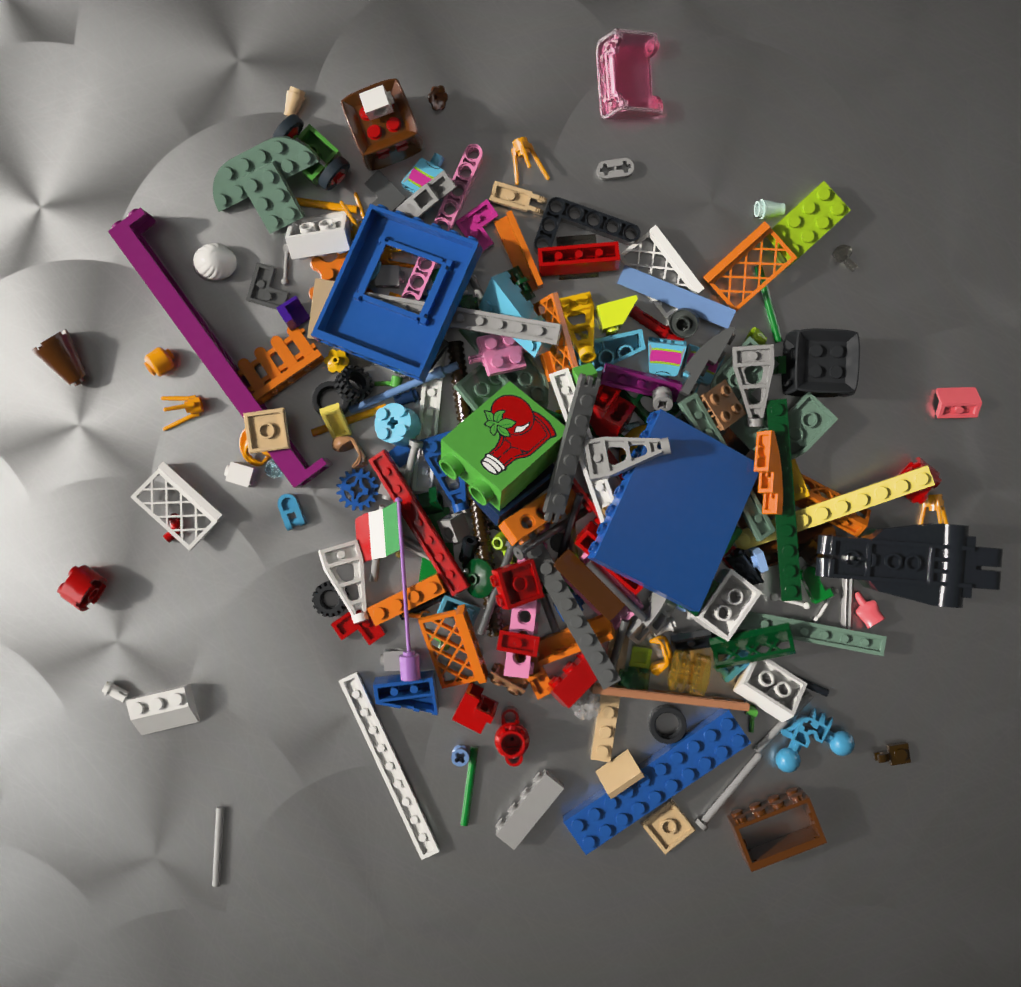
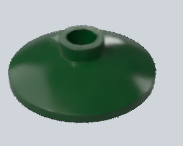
(478, 575)

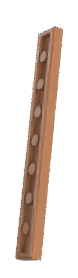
(673, 697)

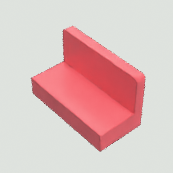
(958, 402)

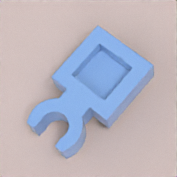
(758, 559)

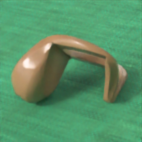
(346, 443)

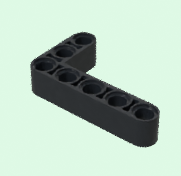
(582, 223)

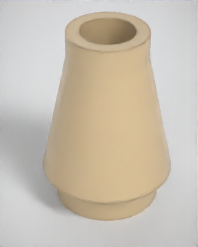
(294, 101)

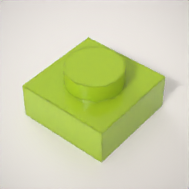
(640, 657)

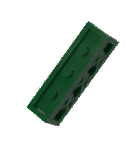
(752, 641)

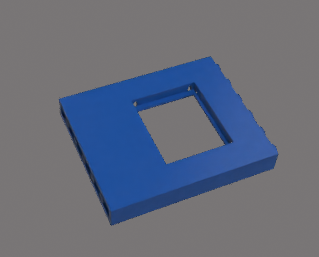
(384, 331)

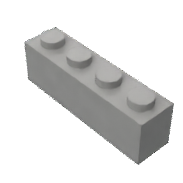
(529, 809)

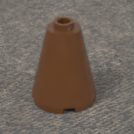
(62, 357)

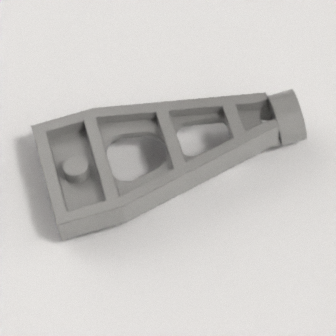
(754, 355)
(598, 461)

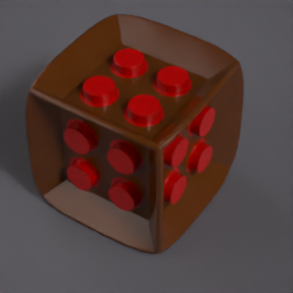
(387, 137)

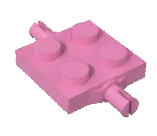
(499, 354)

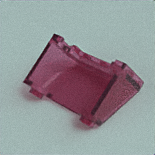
(626, 74)

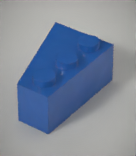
(415, 695)

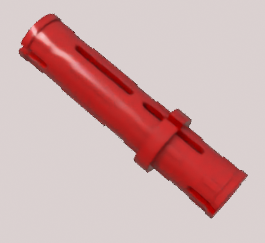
(653, 324)

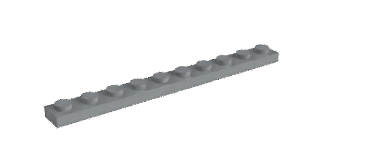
(487, 322)

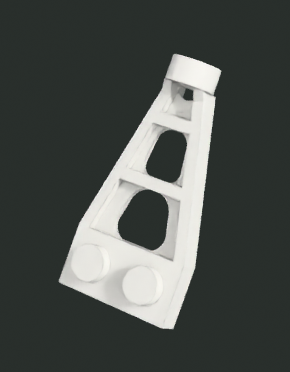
(341, 555)

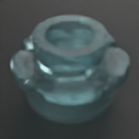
(270, 471)

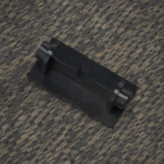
(744, 568)

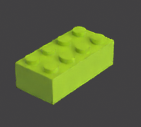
(807, 222)

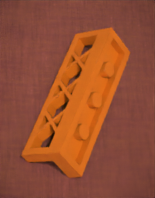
(517, 249)
(850, 523)
(562, 643)

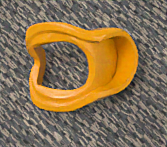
(244, 450)
(660, 665)

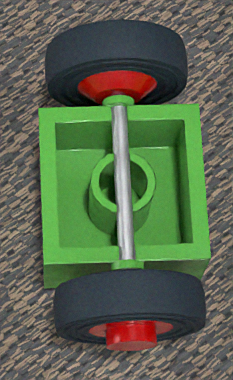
(331, 168)

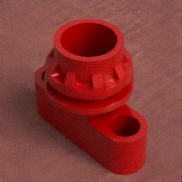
(512, 738)

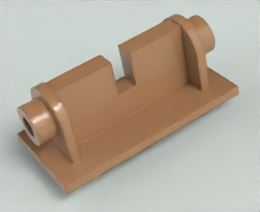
(514, 684)

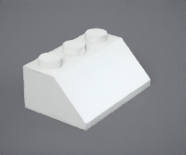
(319, 235)
(727, 604)
(771, 688)
(163, 709)

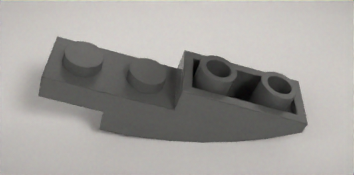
(709, 353)

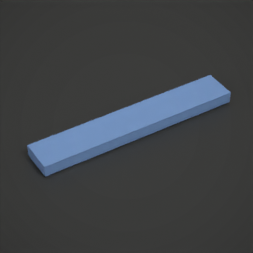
(676, 296)

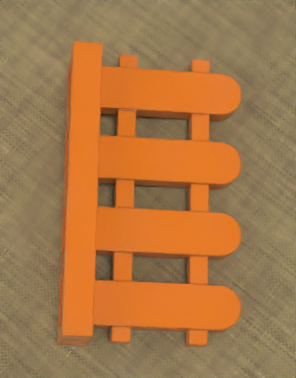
(280, 380)

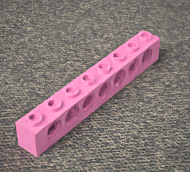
(525, 668)

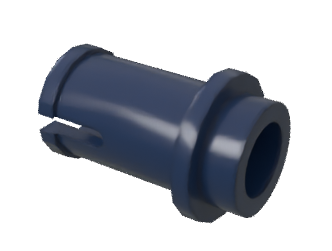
(407, 397)

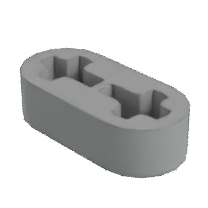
(614, 164)

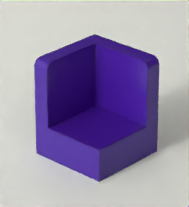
(293, 313)

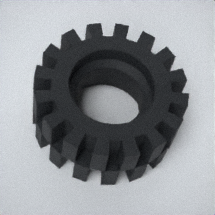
(347, 390)
(319, 602)

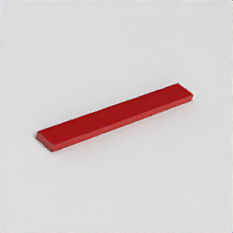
(419, 523)

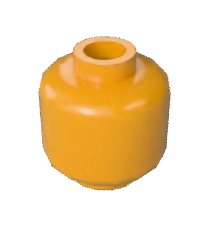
(159, 361)

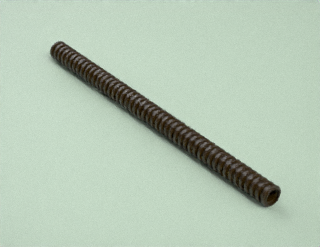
(479, 517)

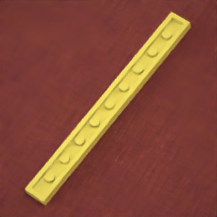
(849, 503)

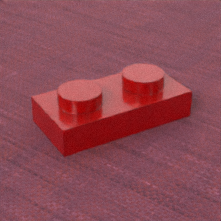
(518, 643)

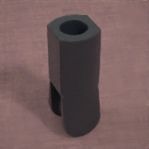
(468, 549)

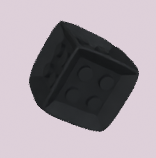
(821, 362)

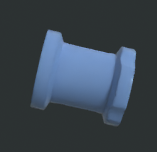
(460, 761)

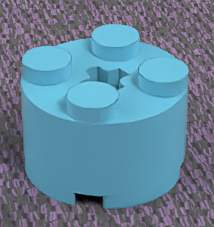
(397, 424)

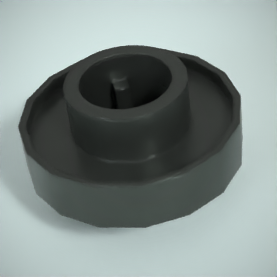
(684, 322)

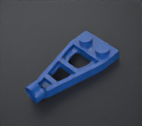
(431, 450)

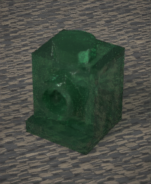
(469, 302)
(634, 677)

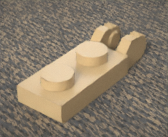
(516, 198)

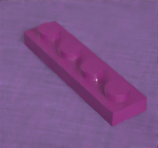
(637, 381)

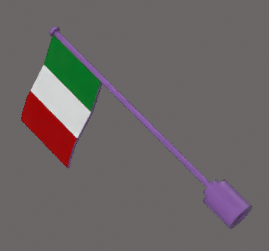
(380, 536)

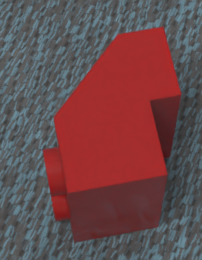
(610, 412)

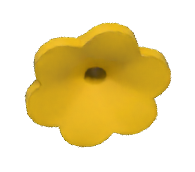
(338, 366)

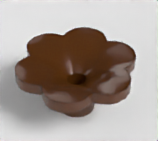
(438, 97)

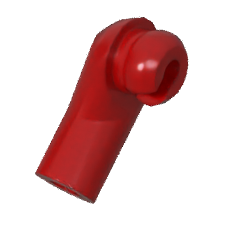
(175, 524)

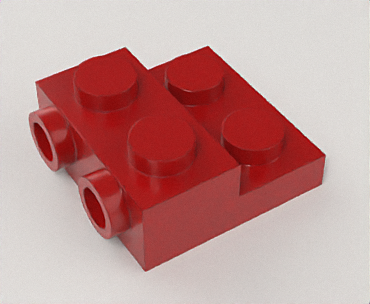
(516, 584)

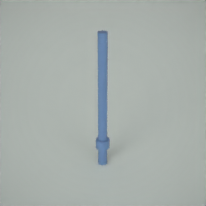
(439, 372)

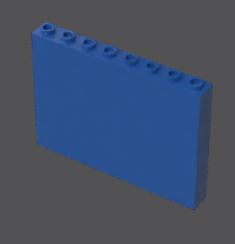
(675, 513)

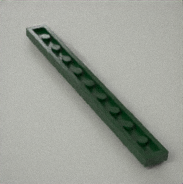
(786, 523)

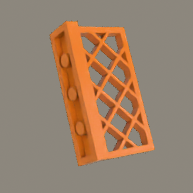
(737, 254)
(552, 359)
(468, 639)

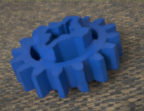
(349, 487)

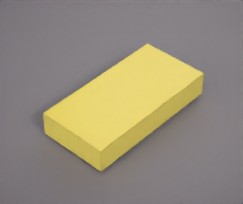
(335, 421)

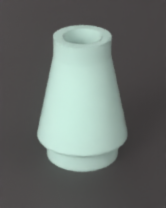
(766, 209)

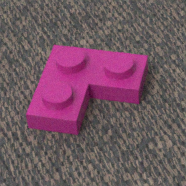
(474, 222)

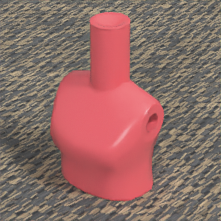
(868, 611)

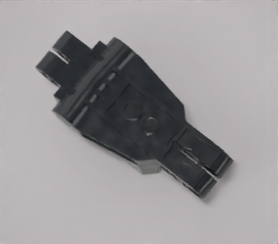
(914, 562)

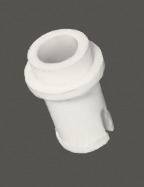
(669, 626)
(115, 691)

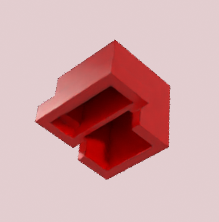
(475, 709)

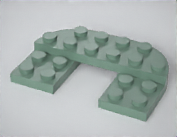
(806, 419)

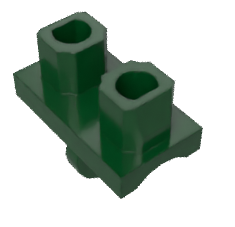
(518, 278)

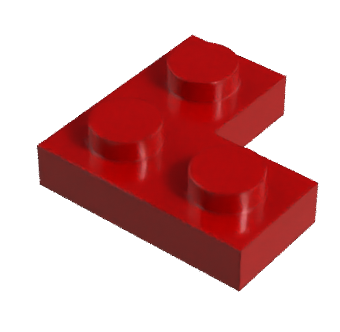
(344, 627)

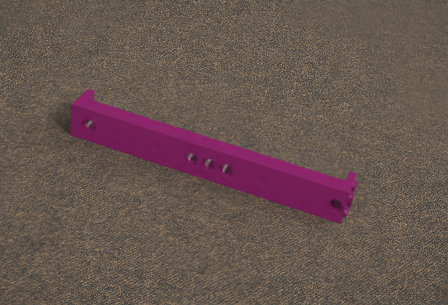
(195, 330)

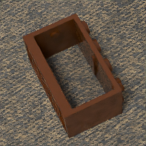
(786, 845)

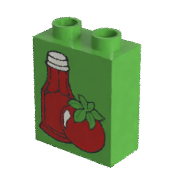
(502, 446)

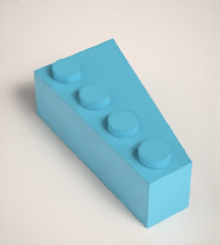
(505, 299)
(615, 348)

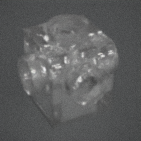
(593, 711)

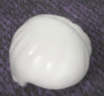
(214, 262)

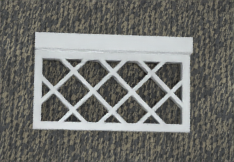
(671, 256)
(186, 491)

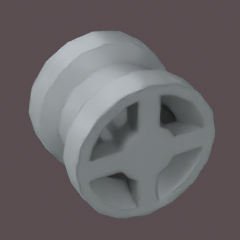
(663, 394)

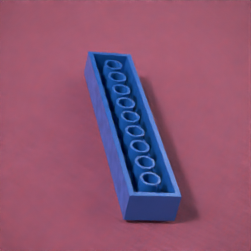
(664, 776)

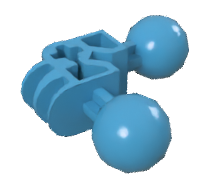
(840, 742)

